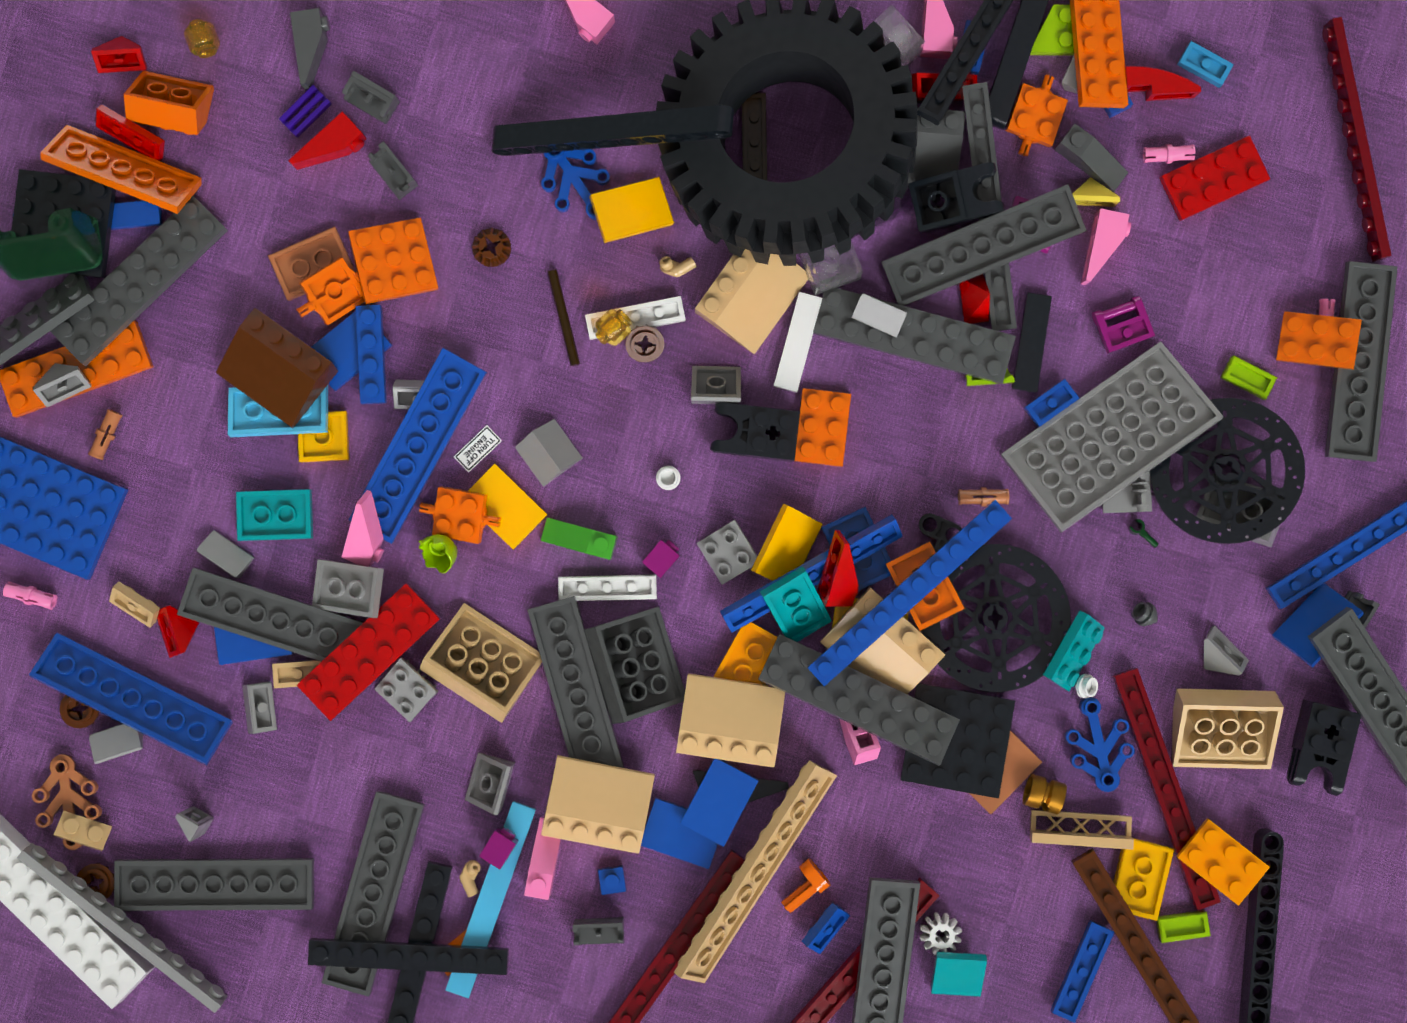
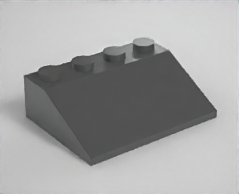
(938, 146)
(635, 665)

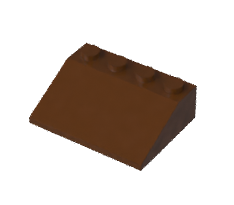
(275, 368)

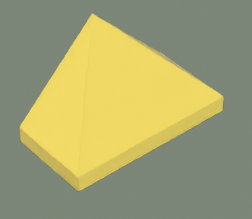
(1095, 194)

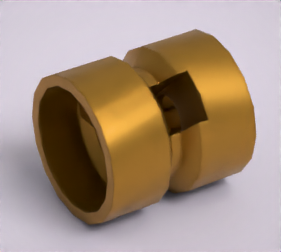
(1041, 793)

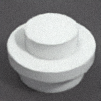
(668, 477)
(1086, 686)

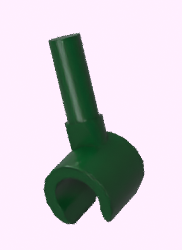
(1143, 533)

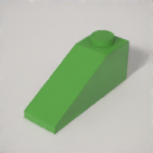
(579, 538)

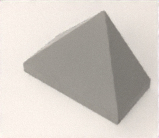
(60, 383)
(1222, 654)

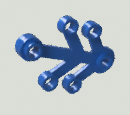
(572, 175)
(1100, 748)

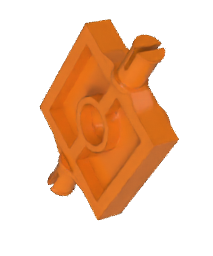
(1036, 115)
(332, 292)
(460, 514)

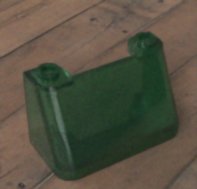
(68, 247)

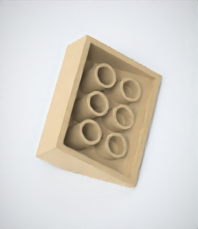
(751, 298)
(897, 657)
(482, 662)
(730, 720)
(1225, 728)
(598, 804)

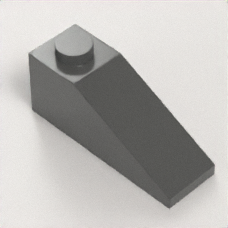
(310, 41)
(1091, 157)

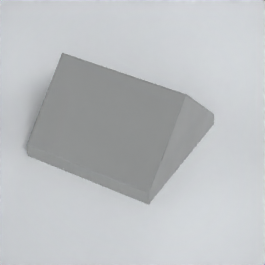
(716, 385)
(548, 452)
(489, 782)

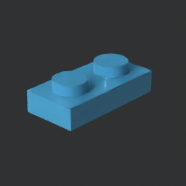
(1205, 64)

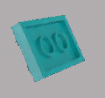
(274, 515)
(796, 605)
(1074, 651)

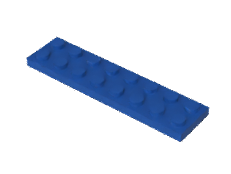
(422, 439)
(131, 698)

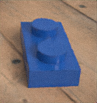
(1051, 403)
(826, 928)

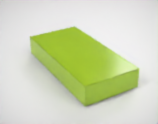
(1248, 377)
(1183, 926)

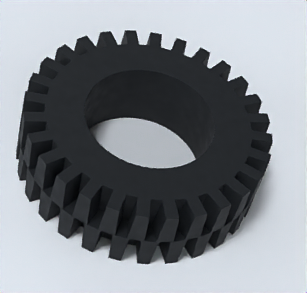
(810, 50)

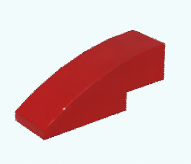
(1159, 84)

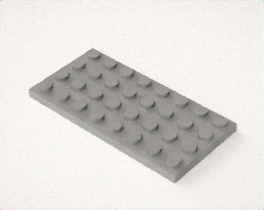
(1111, 436)

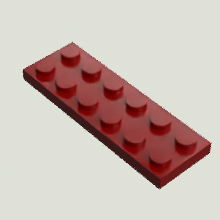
(368, 652)

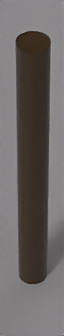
(563, 317)

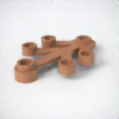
(66, 795)

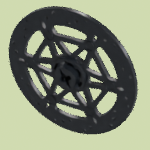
(1228, 515)
(1056, 635)

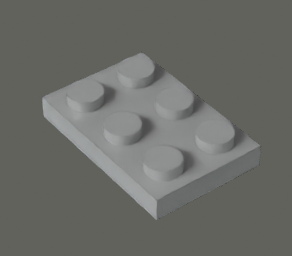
(348, 588)

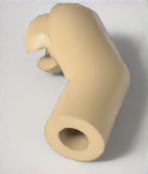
(675, 268)
(468, 876)

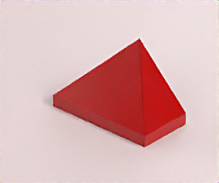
(119, 56)
(975, 300)
(176, 630)

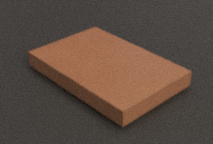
(306, 258)
(1018, 766)

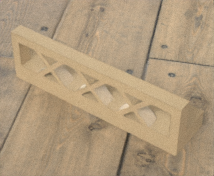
(1079, 838)

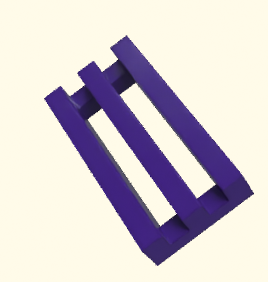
(299, 104)

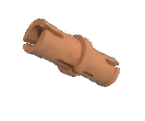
(98, 450)
(966, 496)

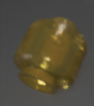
(202, 38)
(613, 327)

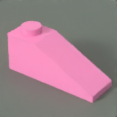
(591, 19)
(937, 31)
(1106, 235)
(364, 534)
(860, 743)
(542, 865)

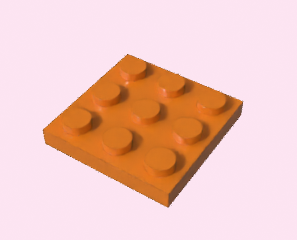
(393, 260)

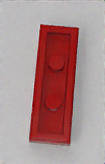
(129, 133)

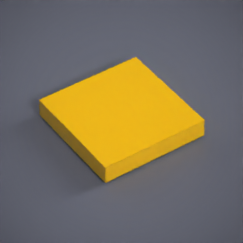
(326, 446)

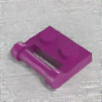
(1125, 332)

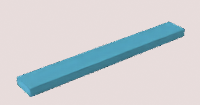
(492, 896)

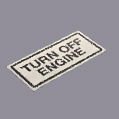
(477, 448)

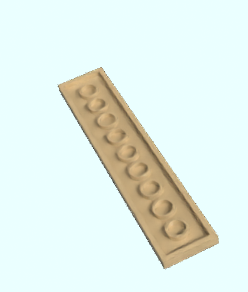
(755, 873)

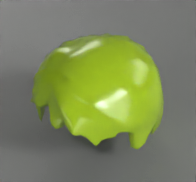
(438, 552)

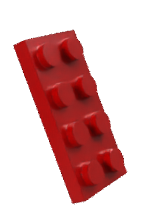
(1214, 178)

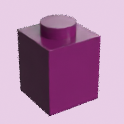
(661, 557)
(499, 847)

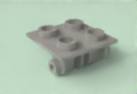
(1132, 498)
(728, 552)
(406, 689)

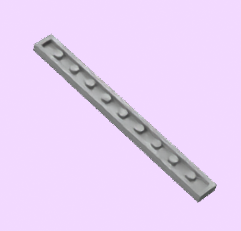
(125, 929)

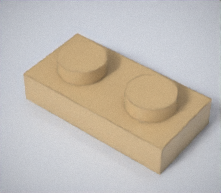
(134, 604)
(291, 673)
(82, 830)

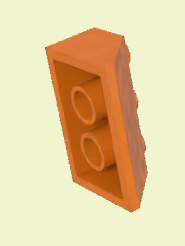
(168, 102)

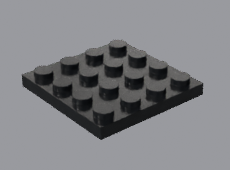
(44, 192)
(977, 748)

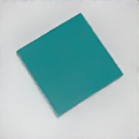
(958, 974)

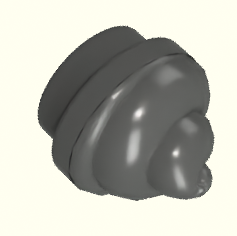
(1145, 614)

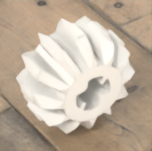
(936, 942)

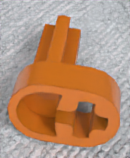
(816, 882)

